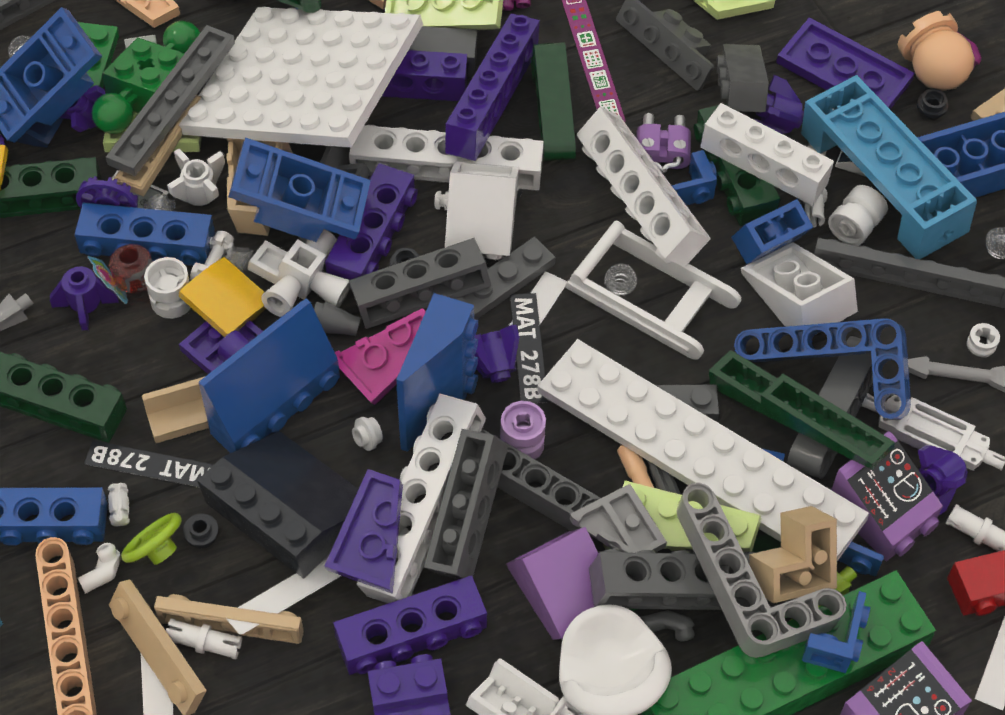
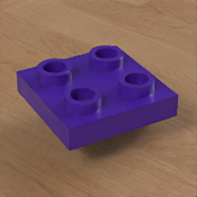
(210, 349)

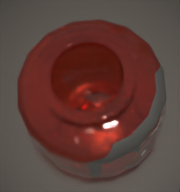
(129, 267)

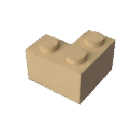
(805, 557)

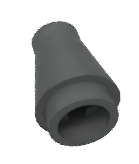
(336, 320)

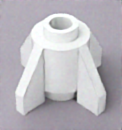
(197, 179)

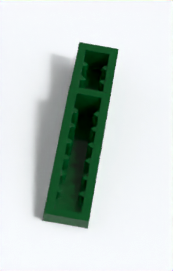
(799, 409)

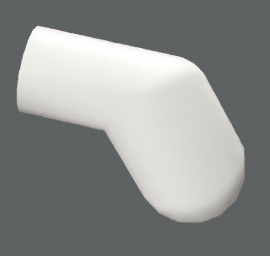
(105, 568)

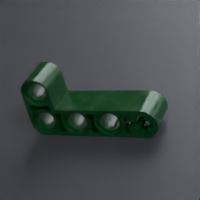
(554, 104)

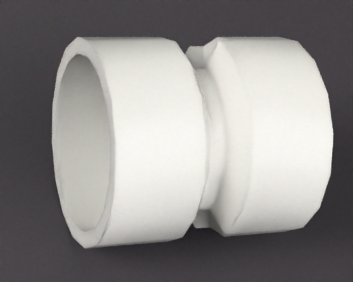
(858, 215)
(163, 282)

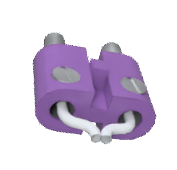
(666, 145)

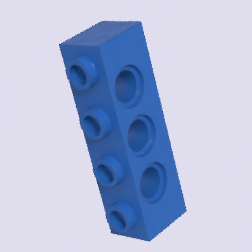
(131, 225)
(51, 505)

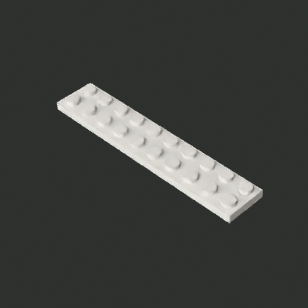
(689, 443)

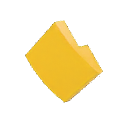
(224, 297)

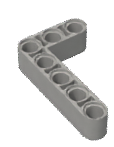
(745, 585)

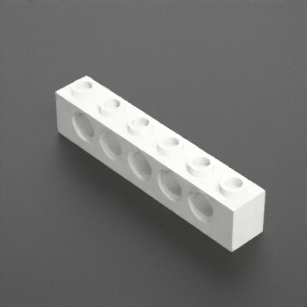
(425, 156)
(642, 188)
(444, 416)

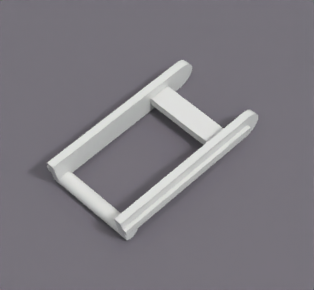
(668, 332)

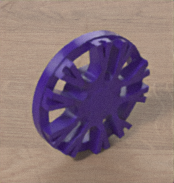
(106, 193)

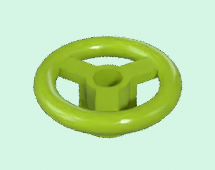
(153, 541)

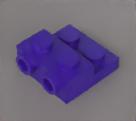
(409, 688)

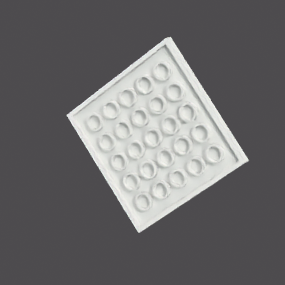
(303, 76)

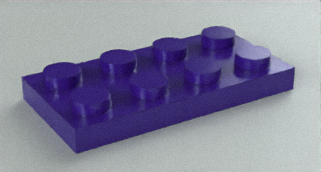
(832, 58)

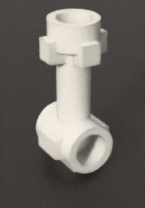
(219, 245)

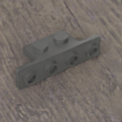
(669, 40)

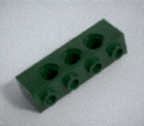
(44, 186)
(745, 193)
(64, 410)

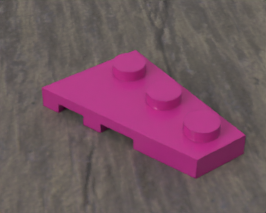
(377, 360)

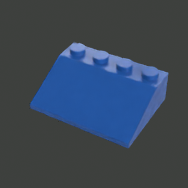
(436, 364)
(269, 379)

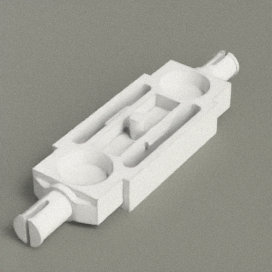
(934, 427)

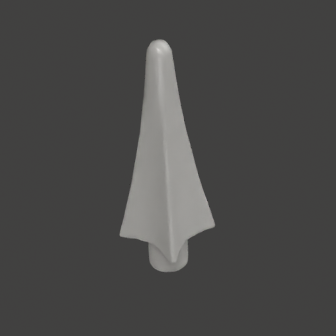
(12, 310)

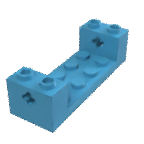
(893, 162)

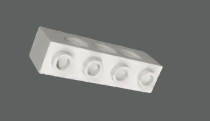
(766, 154)

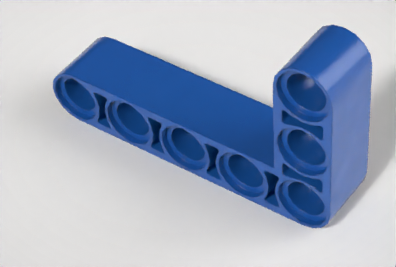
(837, 346)

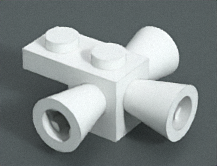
(298, 273)

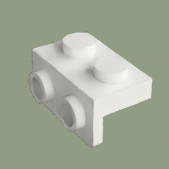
(510, 693)

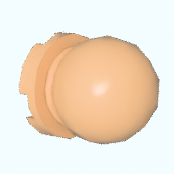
(938, 52)

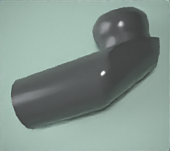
(673, 621)

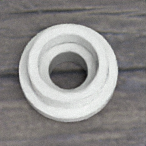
(367, 433)

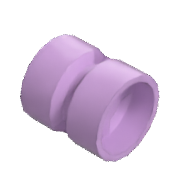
(524, 427)

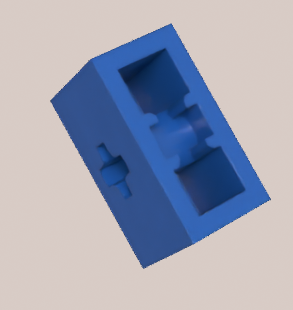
(772, 231)

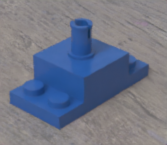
(45, 75)
(298, 192)

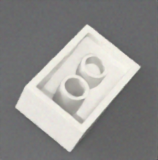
(802, 287)

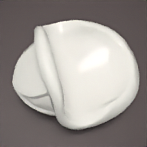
(612, 663)

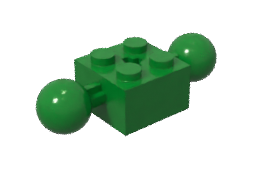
(138, 74)

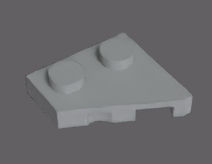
(620, 522)

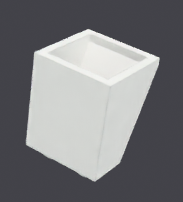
(482, 207)

